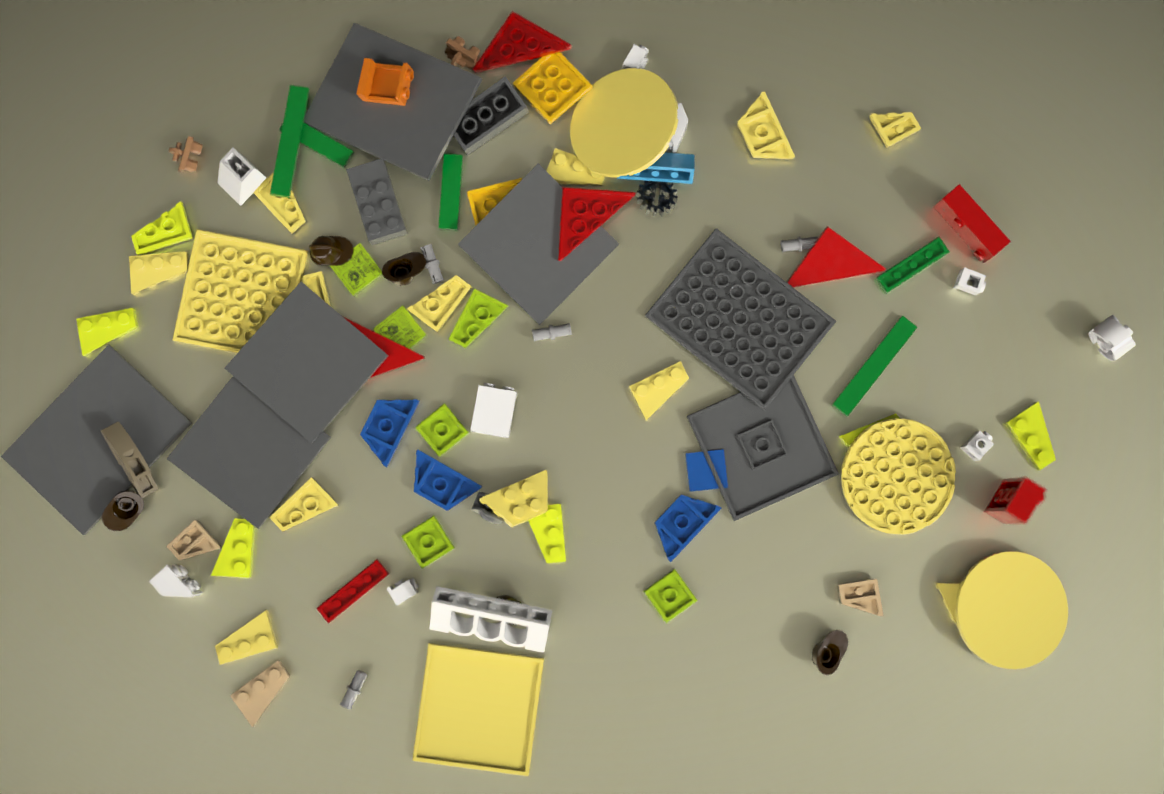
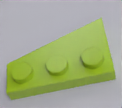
(476, 317)

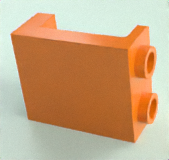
(385, 83)

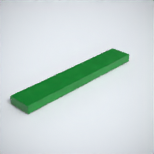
(289, 141)
(874, 366)

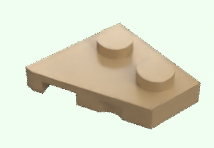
(193, 542)
(862, 596)

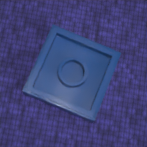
(699, 472)

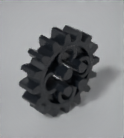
(647, 202)

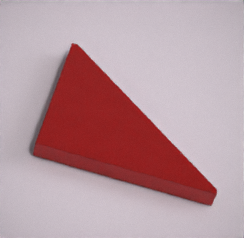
(518, 42)
(584, 213)
(832, 259)
(397, 354)

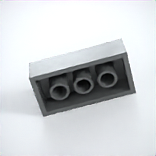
(489, 115)
(376, 201)

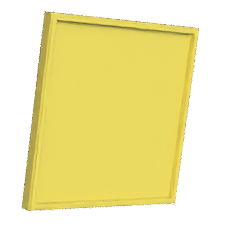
(478, 709)

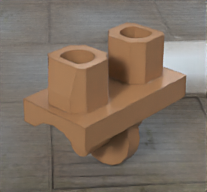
(459, 54)
(190, 147)

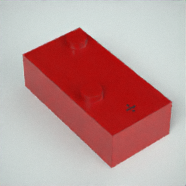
(972, 224)
(1015, 500)

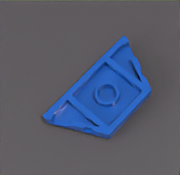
(387, 426)
(441, 483)
(682, 523)

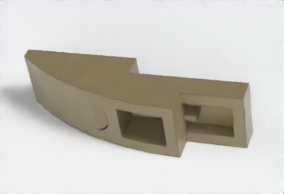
(130, 459)

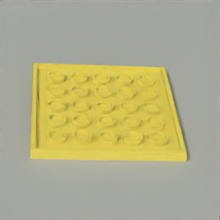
(234, 289)

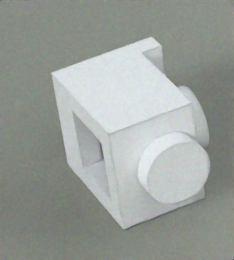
(636, 57)
(977, 279)
(971, 446)
(403, 590)

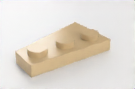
(259, 692)

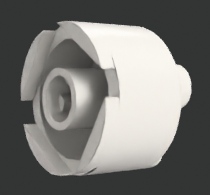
(1112, 338)

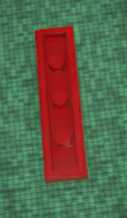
(352, 591)

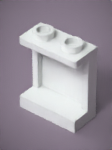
(493, 410)

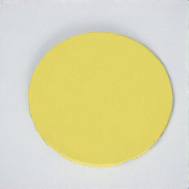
(624, 122)
(898, 476)
(1011, 610)

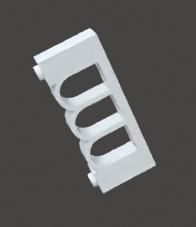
(445, 619)

